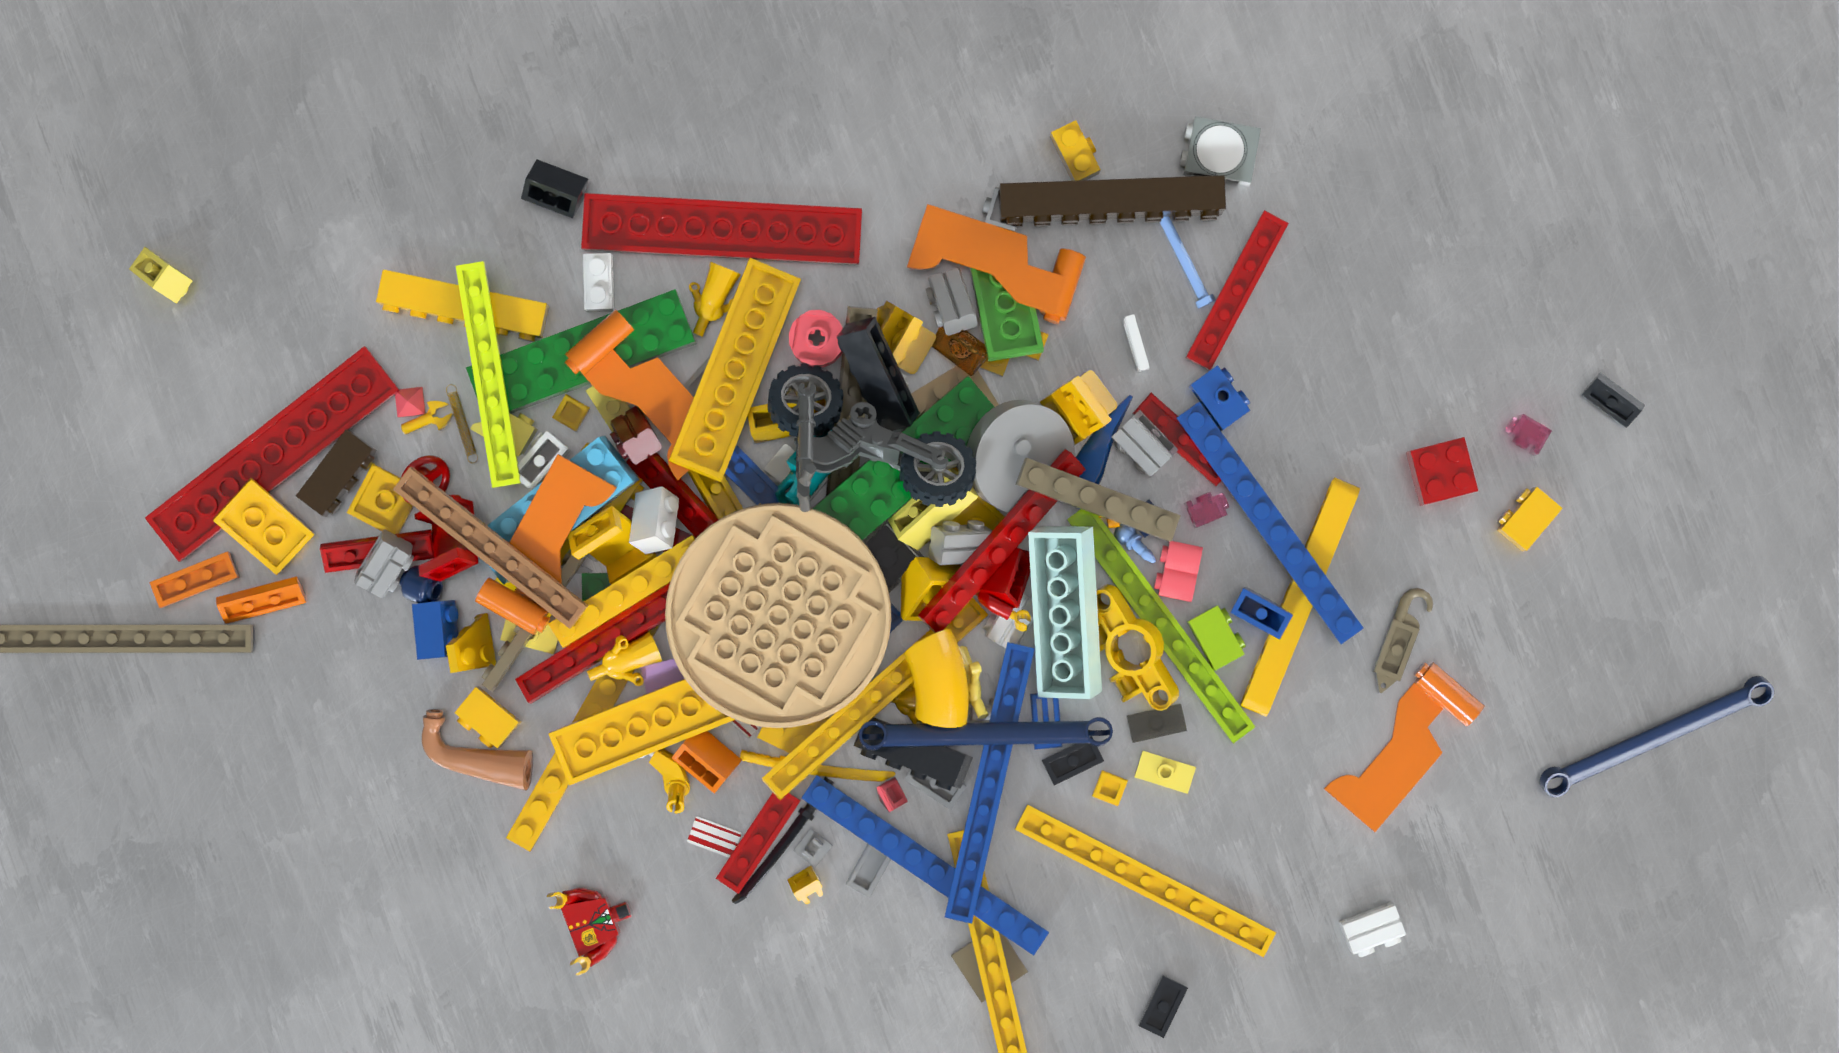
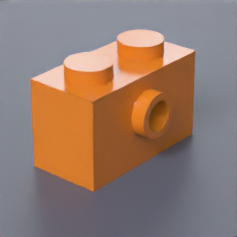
(715, 757)

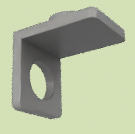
(988, 209)

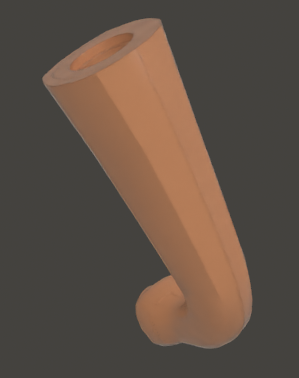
(502, 767)

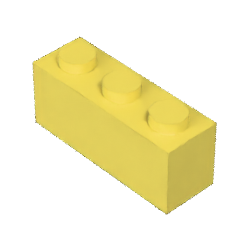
(914, 520)

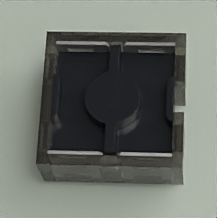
(890, 553)

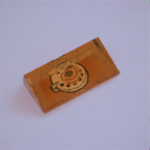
(961, 349)

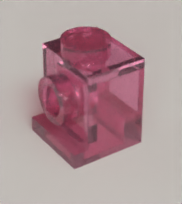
(1528, 433)
(1207, 509)

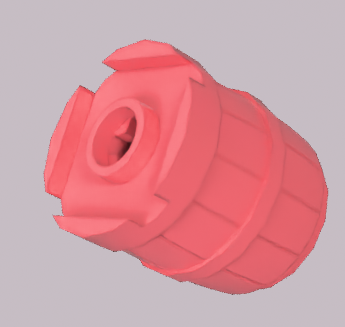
(803, 348)

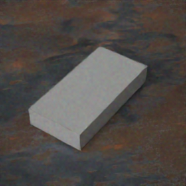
(868, 871)

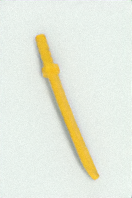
(822, 770)

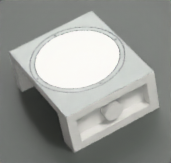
(1220, 149)

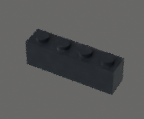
(878, 373)
(938, 762)

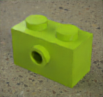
(1216, 637)

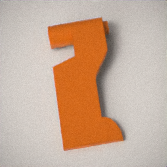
(1000, 254)
(647, 386)
(542, 535)
(1410, 749)

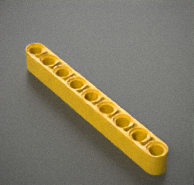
(1321, 546)

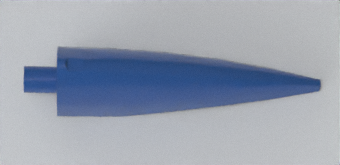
(1097, 448)

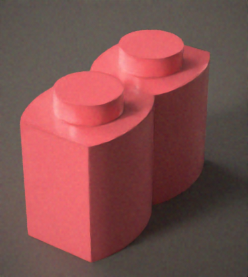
(1179, 571)

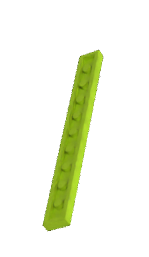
(1176, 642)

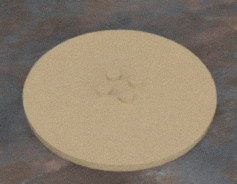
(778, 615)

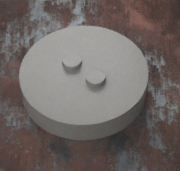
(1005, 439)

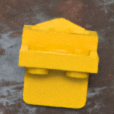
(905, 336)
(1082, 404)

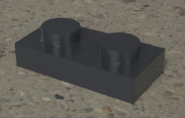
(1613, 400)
(1072, 761)
(1163, 1006)

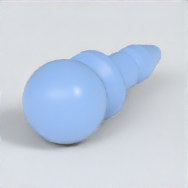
(1127, 536)

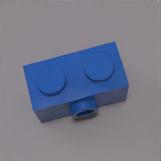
(1220, 397)
(434, 627)

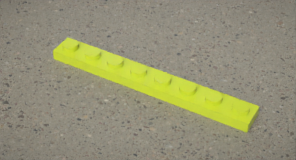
(488, 374)

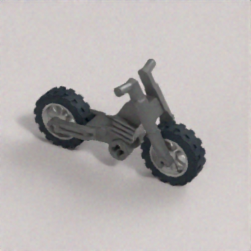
(862, 438)

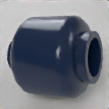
(419, 588)

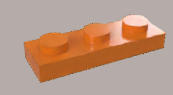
(194, 579)
(260, 600)

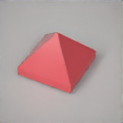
(410, 402)
(891, 794)

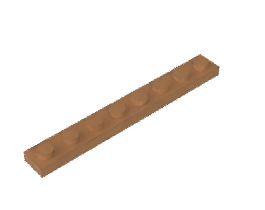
(490, 547)

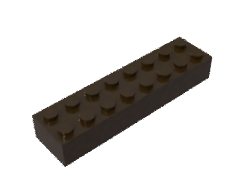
(1112, 200)

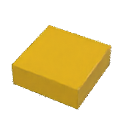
(571, 412)
(1109, 788)

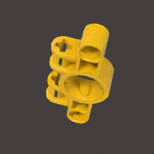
(1133, 679)

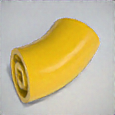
(939, 680)

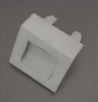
(812, 847)

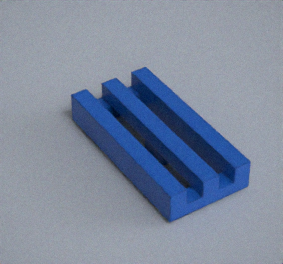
(1033, 697)

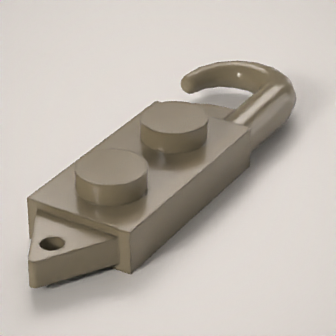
(1399, 640)

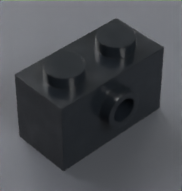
(554, 188)

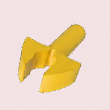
(428, 418)

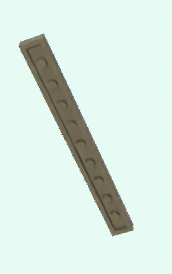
(126, 638)

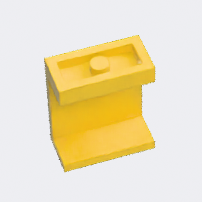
(608, 541)

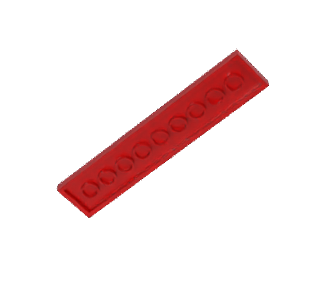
(721, 229)
(274, 450)

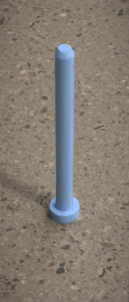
(1186, 263)

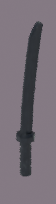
(805, 814)

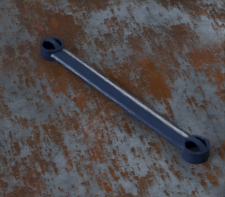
(986, 734)
(1657, 736)

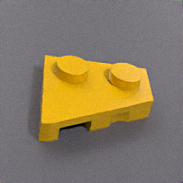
(472, 647)

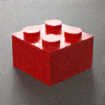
(1442, 471)

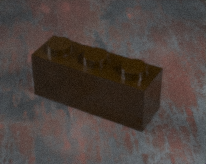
(337, 474)

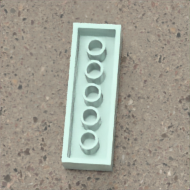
(1065, 612)

